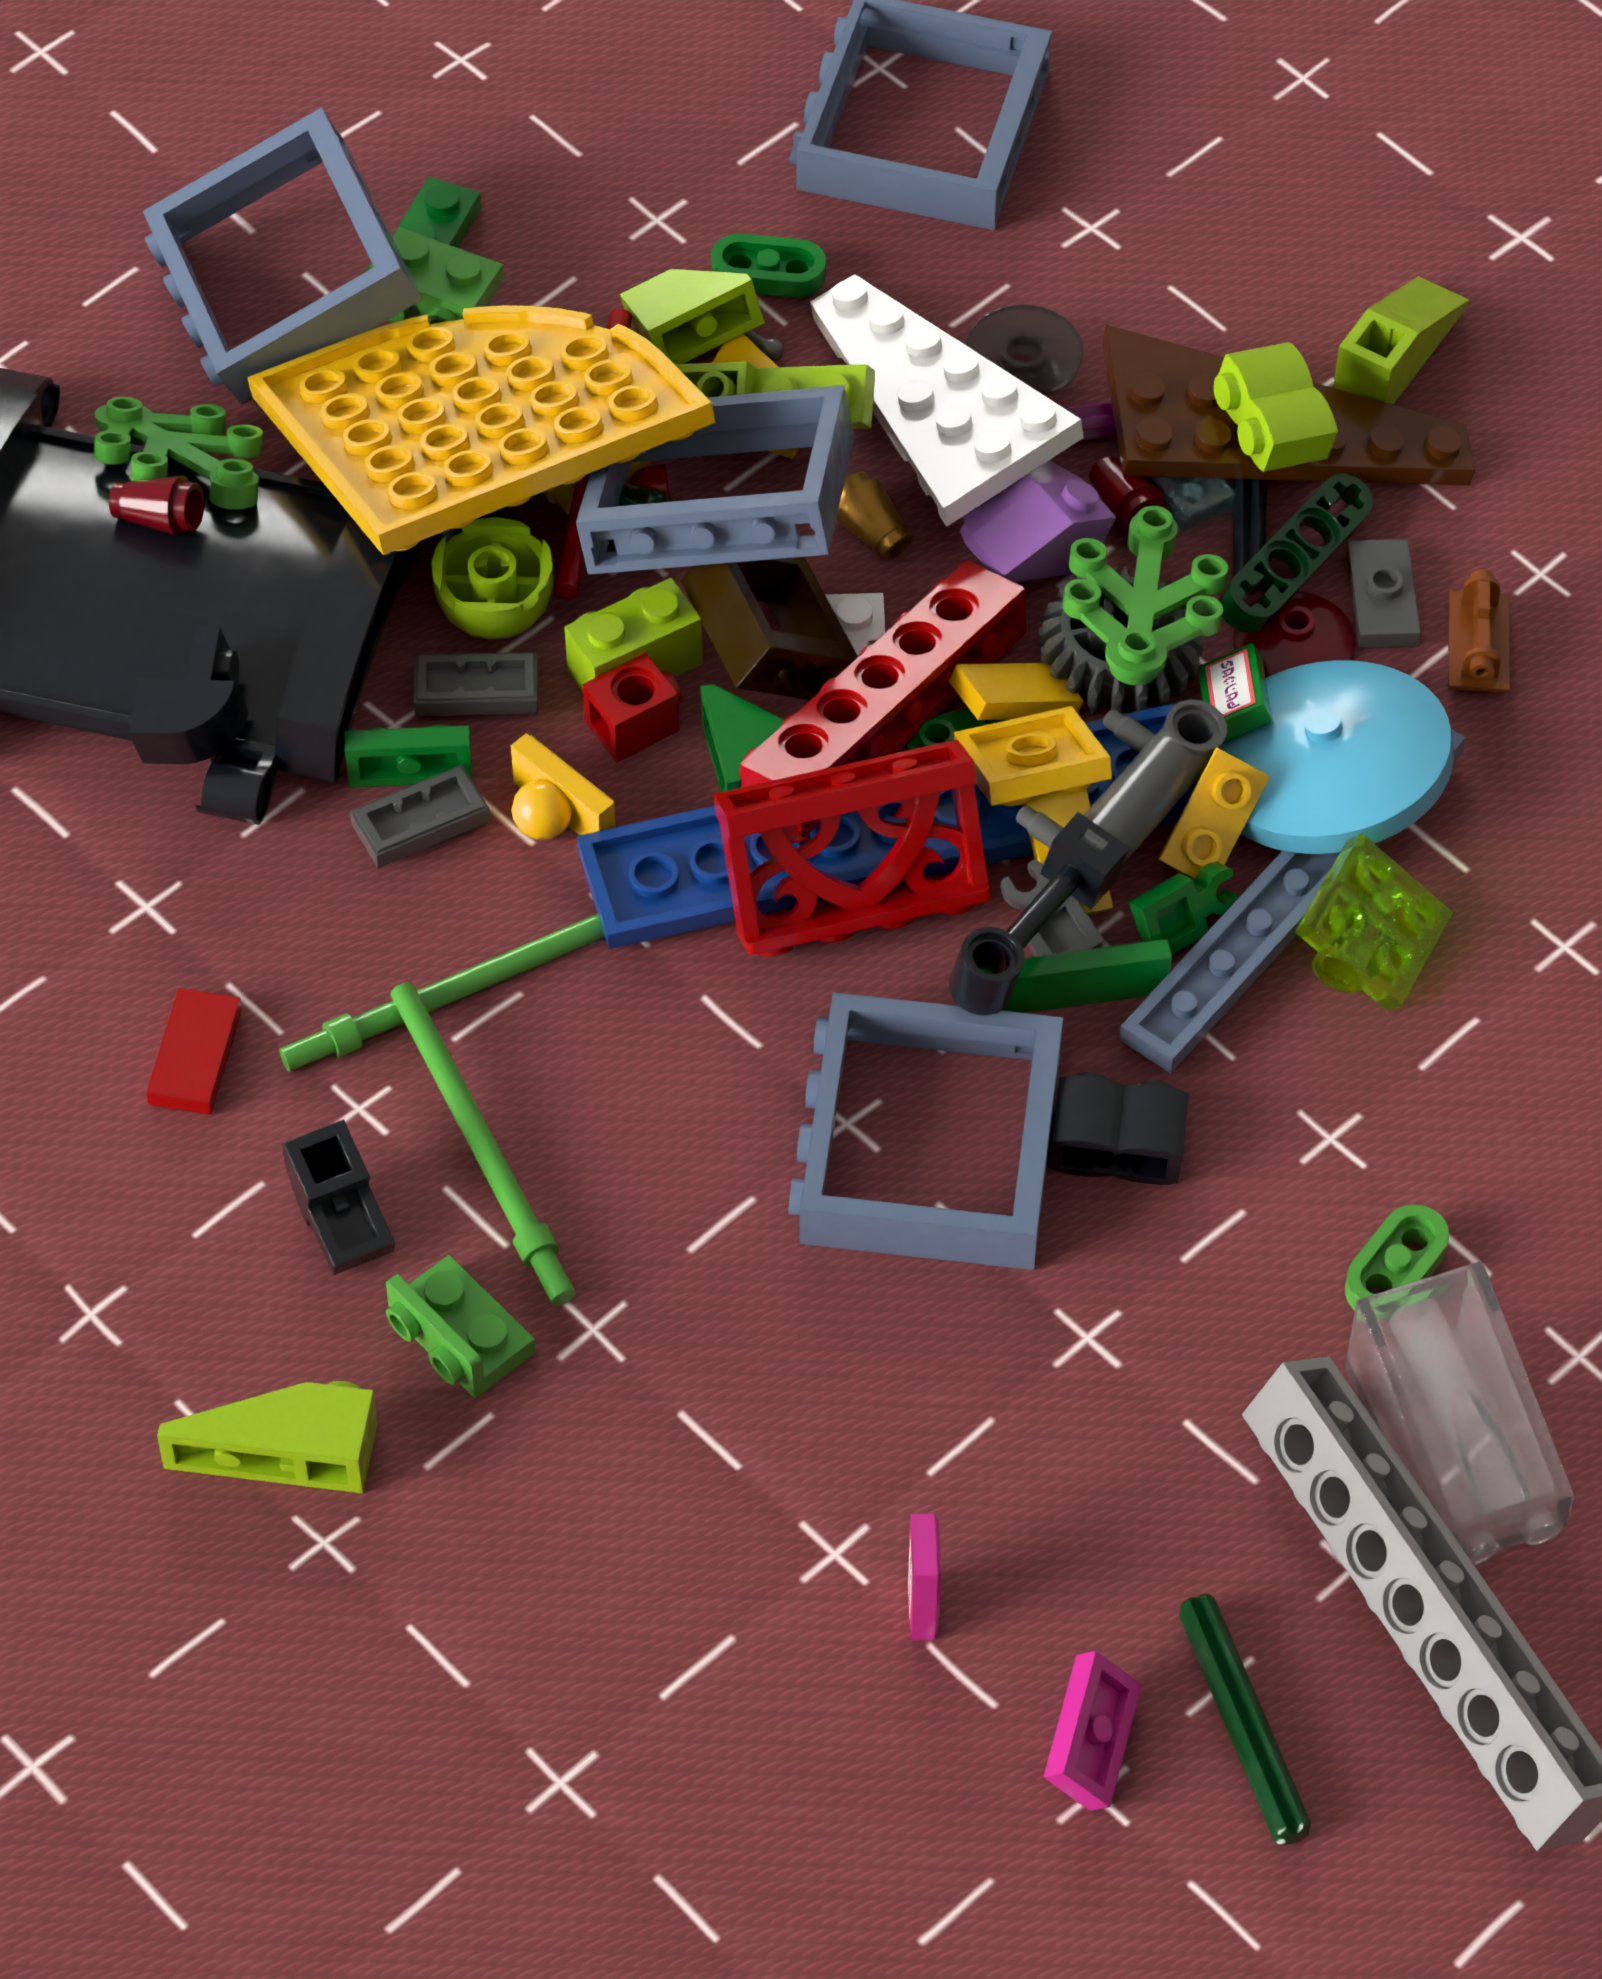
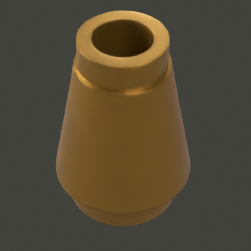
(872, 516)

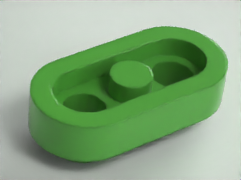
(1390, 1264)

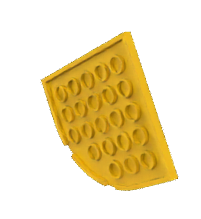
(473, 413)

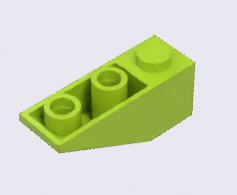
(1396, 339)

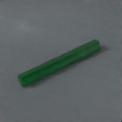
(1245, 1720)

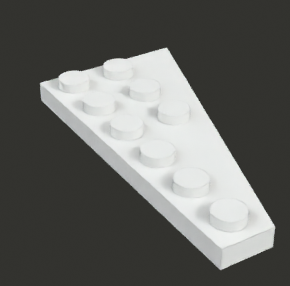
(942, 403)

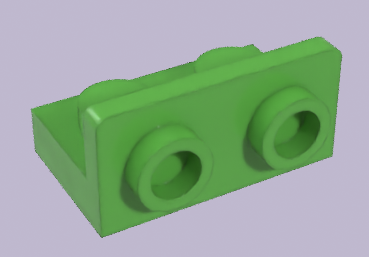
(458, 1325)

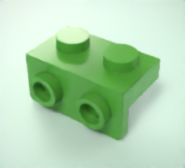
(445, 277)

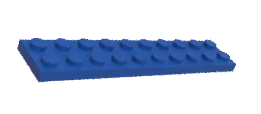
(674, 875)

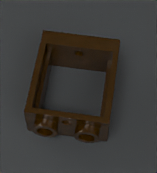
(754, 655)

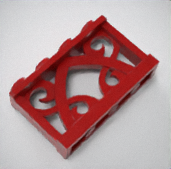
(880, 899)

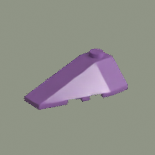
(1034, 523)

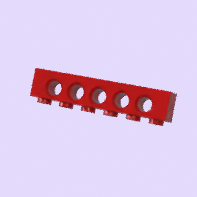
(896, 680)

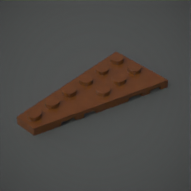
(1176, 429)

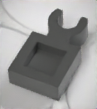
(1066, 930)

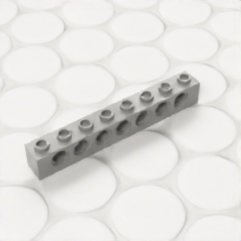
(1432, 1601)

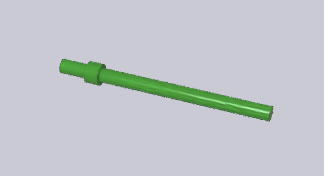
(346, 1034)
(532, 1239)

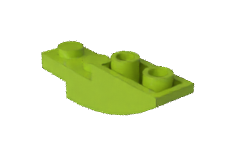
(743, 378)

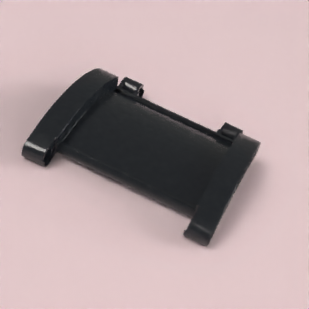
(115, 602)

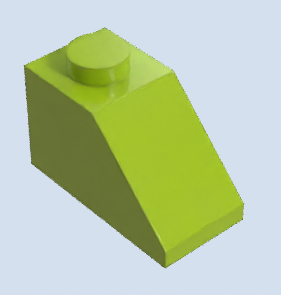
(692, 310)

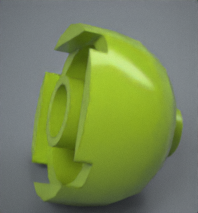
(493, 578)

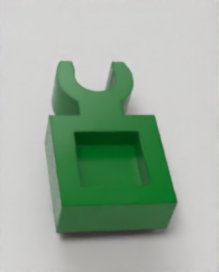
(1180, 904)

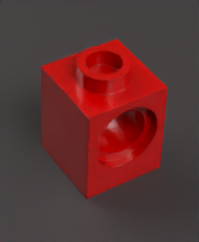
(632, 706)

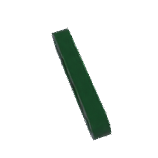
(1296, 552)

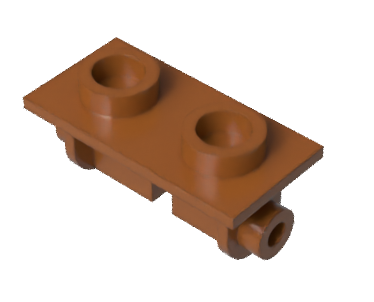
(1479, 635)

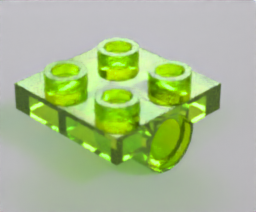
(1371, 925)

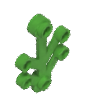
(128, 422)
(1135, 651)

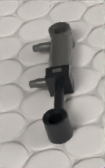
(1092, 846)

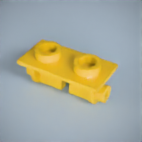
(1214, 814)

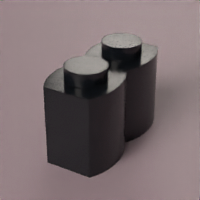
(1119, 1129)

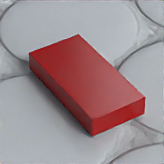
(194, 1051)

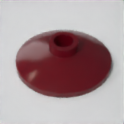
(1321, 635)

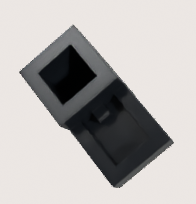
(337, 1197)

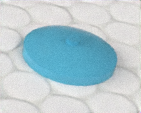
(1345, 756)

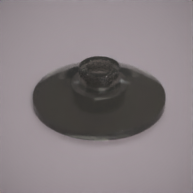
(1030, 345)

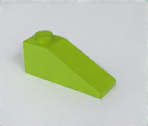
(287, 1436)

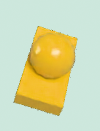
(554, 794)

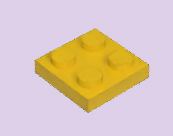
(1035, 756)

